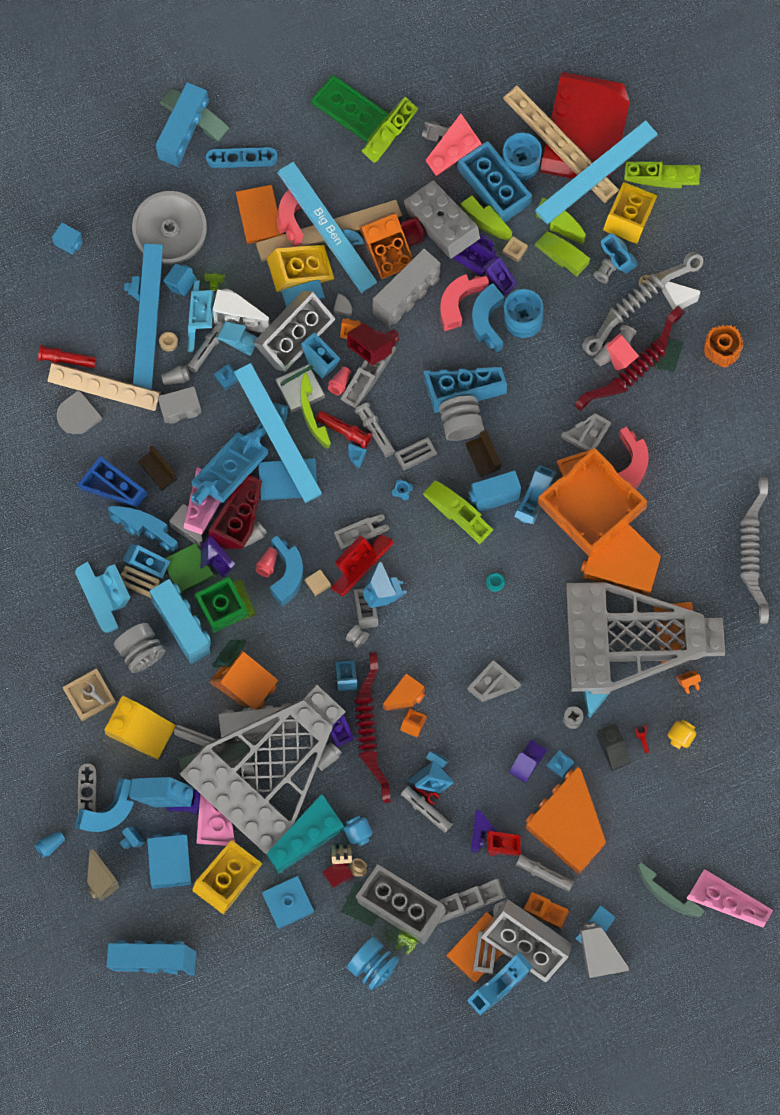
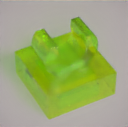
(214, 280)
(407, 940)

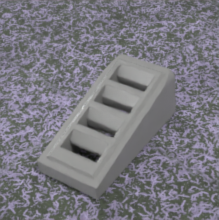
(365, 620)

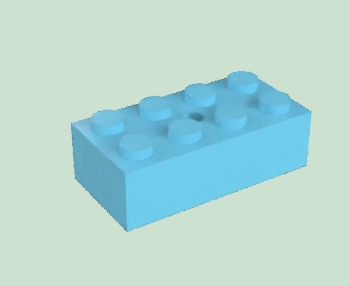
(180, 622)

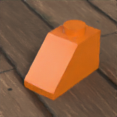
(405, 694)

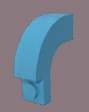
(485, 304)
(529, 508)
(290, 583)
(110, 816)
(500, 984)

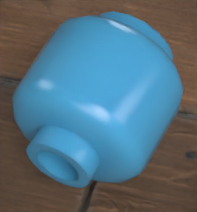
(358, 830)

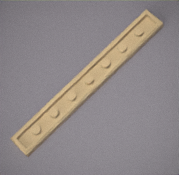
(556, 139)
(313, 237)

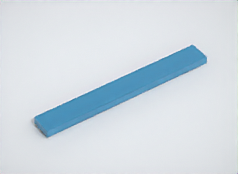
(148, 315)

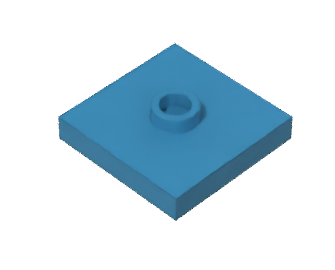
(288, 902)

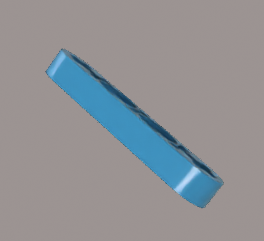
(241, 154)

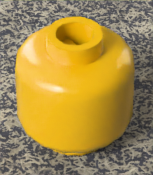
(682, 734)

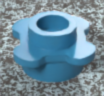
(402, 485)

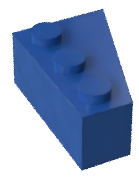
(112, 484)

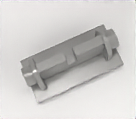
(434, 130)

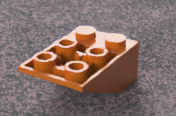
(386, 244)

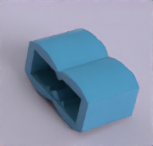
(619, 253)

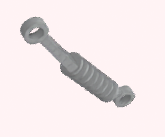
(658, 280)
(751, 577)

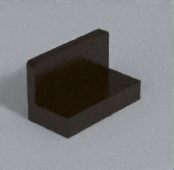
(483, 454)
(158, 469)

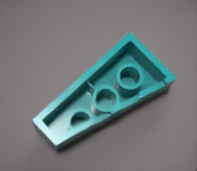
(307, 834)

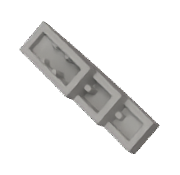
(364, 381)
(471, 899)

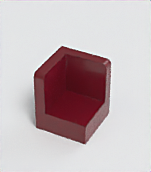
(413, 231)
(337, 874)

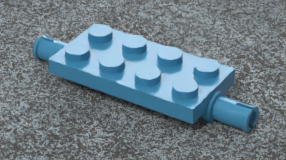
(230, 466)

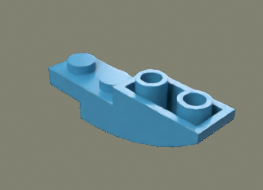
(138, 522)

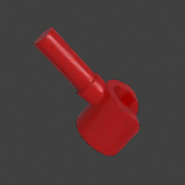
(642, 736)
(427, 795)

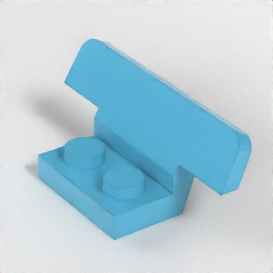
(200, 312)
(104, 594)

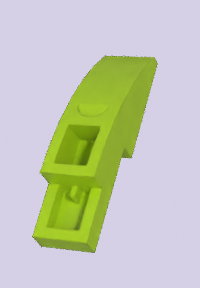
(389, 129)
(662, 175)
(459, 510)

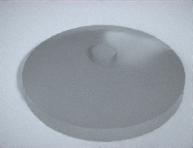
(171, 221)

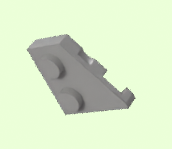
(587, 434)
(493, 683)

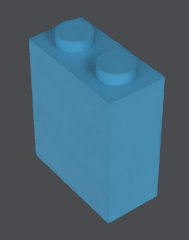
(495, 491)
(161, 792)
(169, 860)

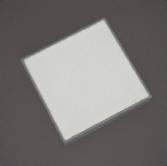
(291, 391)

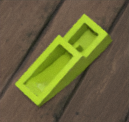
(486, 219)
(566, 226)
(563, 253)

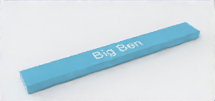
(327, 227)

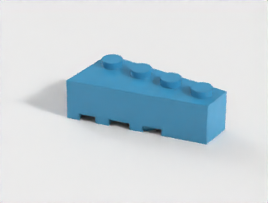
(181, 124)
(480, 383)
(151, 957)

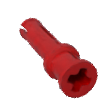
(57, 355)
(351, 432)

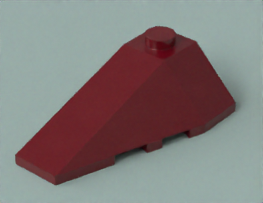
(237, 518)

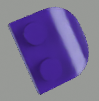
(477, 255)

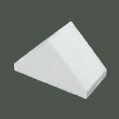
(680, 295)

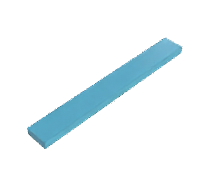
(596, 172)
(278, 433)

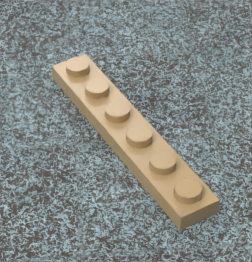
(104, 386)

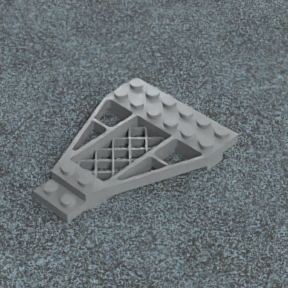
(589, 636)
(236, 796)

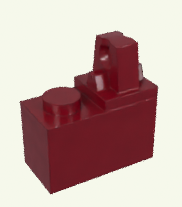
(370, 344)

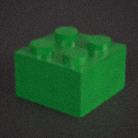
(221, 605)

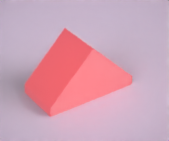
(621, 352)

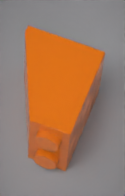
(245, 682)

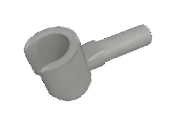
(93, 693)

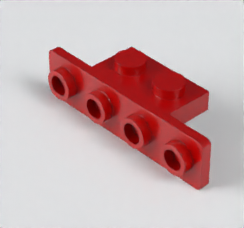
(358, 561)

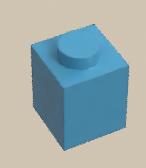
(67, 238)
(180, 279)

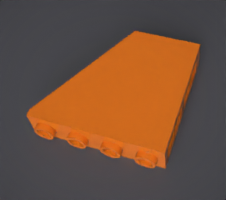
(624, 562)
(569, 823)

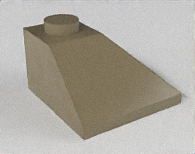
(99, 878)

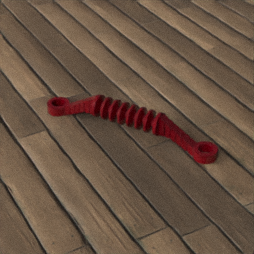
(619, 386)
(368, 756)

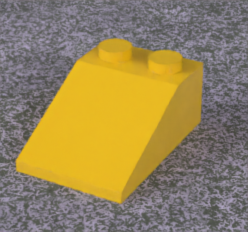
(630, 212)
(299, 265)
(139, 728)
(226, 877)

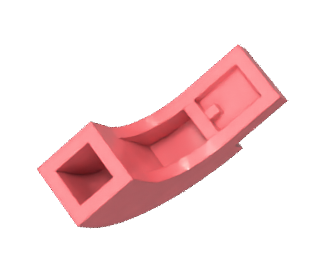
(286, 220)
(454, 293)
(639, 457)

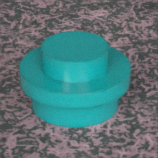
(495, 582)

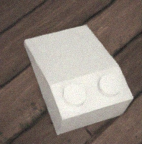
(235, 309)

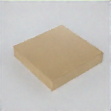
(85, 704)

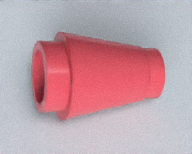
(339, 382)
(266, 564)

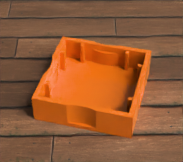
(592, 502)

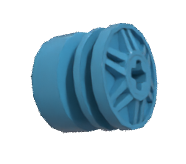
(525, 148)
(521, 304)
(373, 963)

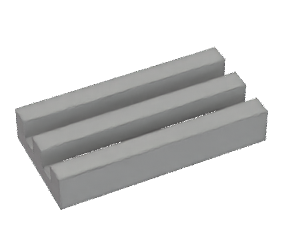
(418, 460)
(482, 969)

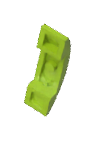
(319, 433)

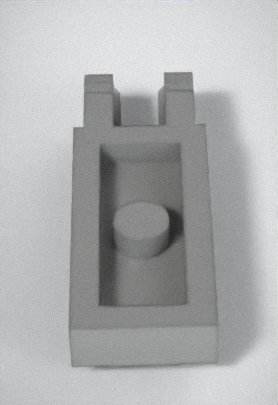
(363, 528)

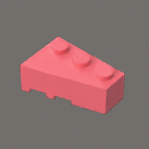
(453, 146)

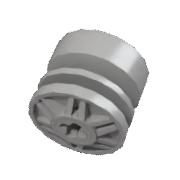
(461, 418)
(139, 647)

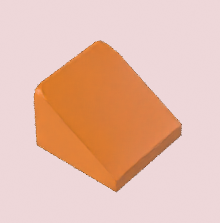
(413, 723)

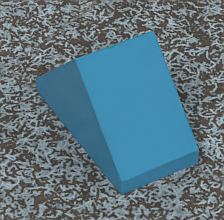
(346, 675)

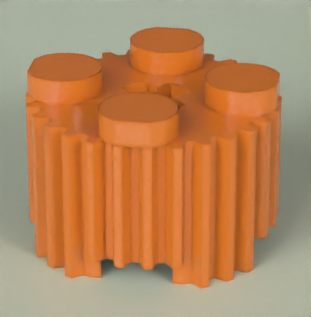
(723, 354)

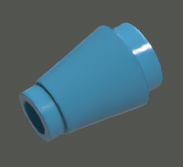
(49, 844)

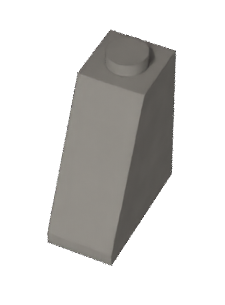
(599, 952)

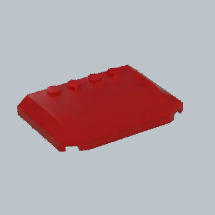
(590, 115)

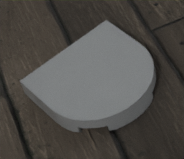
(77, 414)

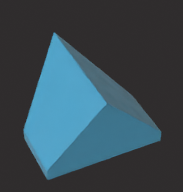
(431, 778)

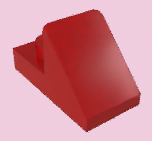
(503, 843)

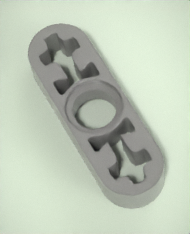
(92, 778)

